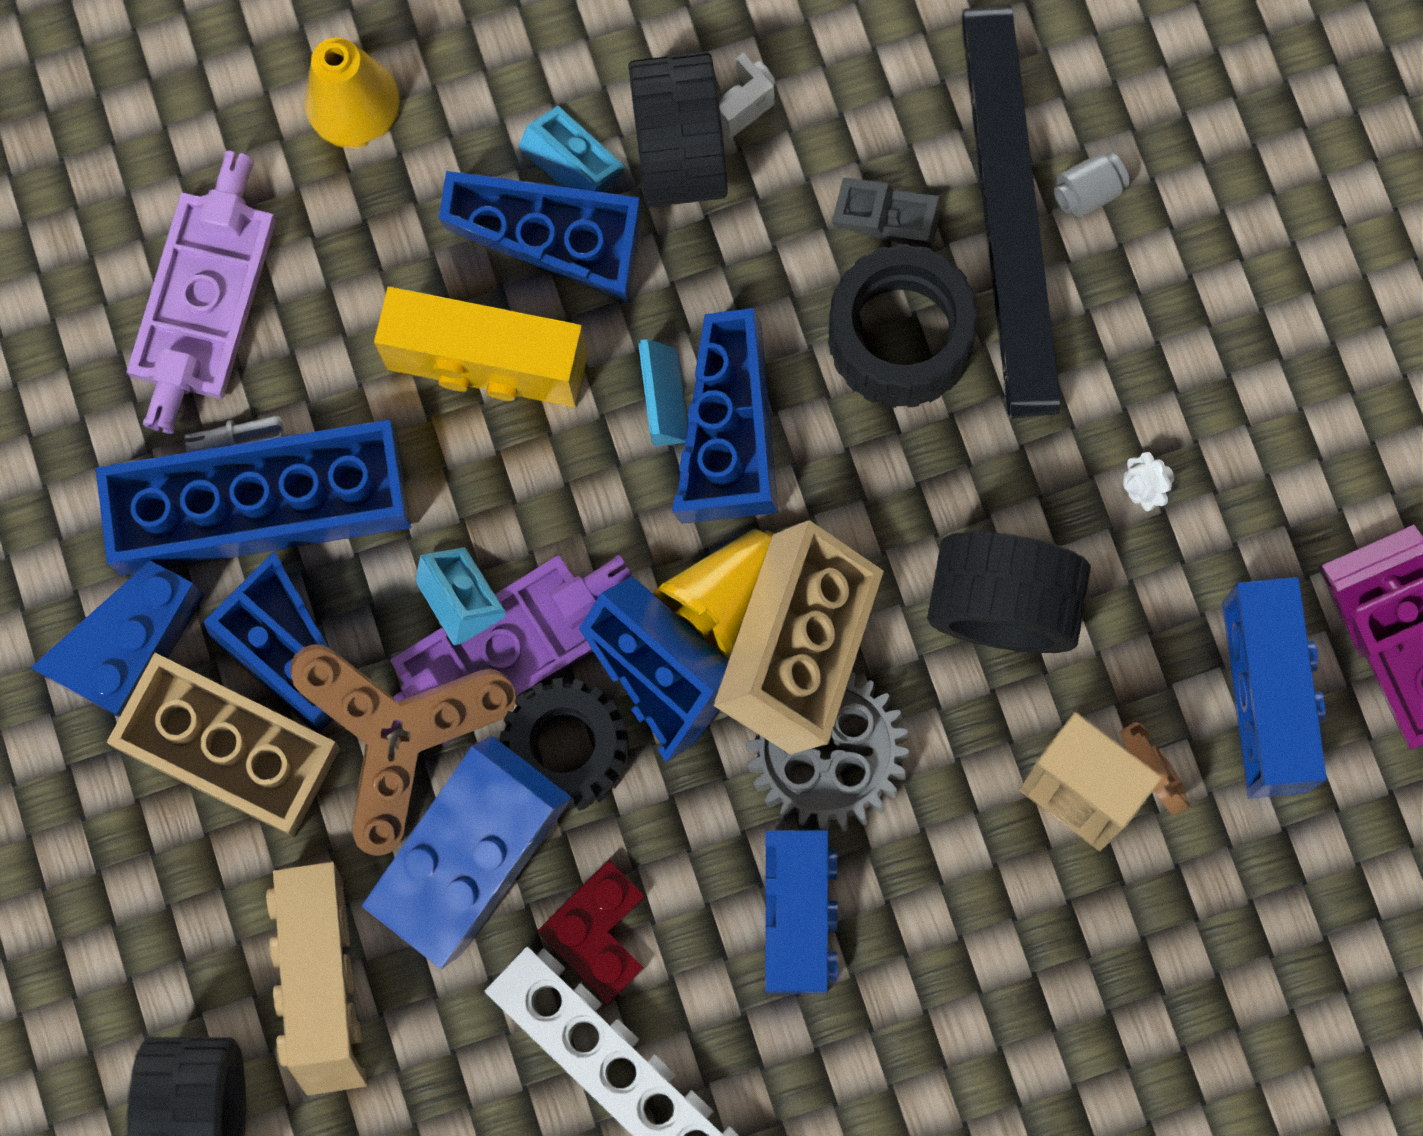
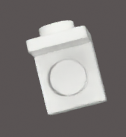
(746, 103)

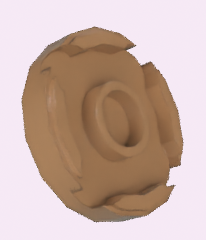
(1169, 788)

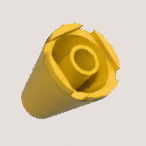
(349, 95)
(718, 589)

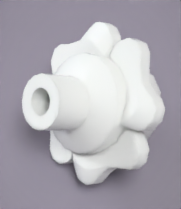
(1148, 481)

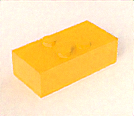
(481, 347)

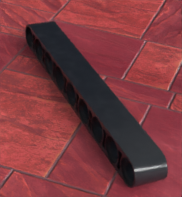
(1010, 212)

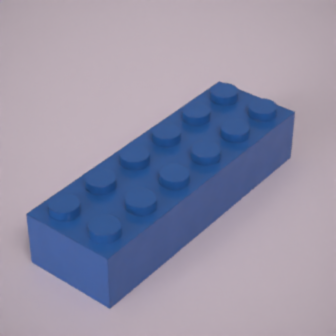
(253, 497)

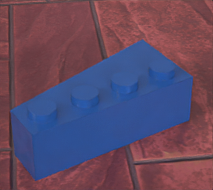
(556, 228)
(729, 437)

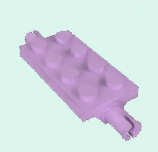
(201, 294)

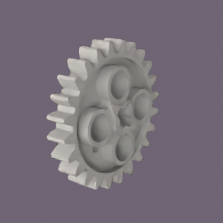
(824, 795)

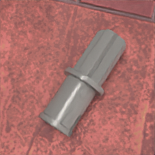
(235, 434)

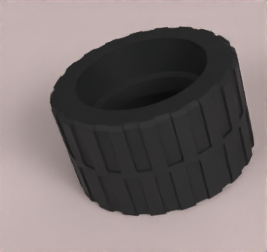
(678, 129)
(913, 271)
(1009, 592)
(187, 1088)

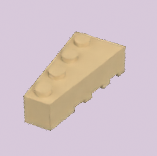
(314, 979)

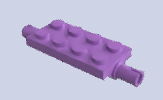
(528, 645)

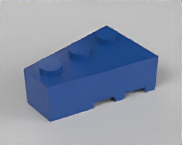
(116, 642)

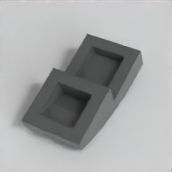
(887, 214)

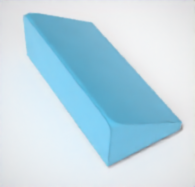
(569, 153)
(663, 393)
(458, 594)

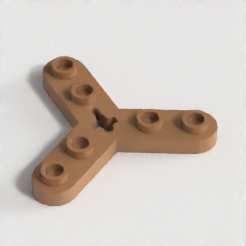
(367, 709)

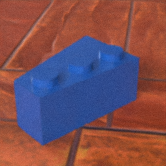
(263, 630)
(659, 662)
(799, 912)

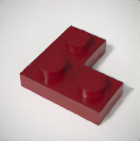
(583, 931)

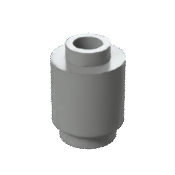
(1091, 184)

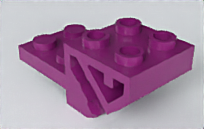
(1382, 609)

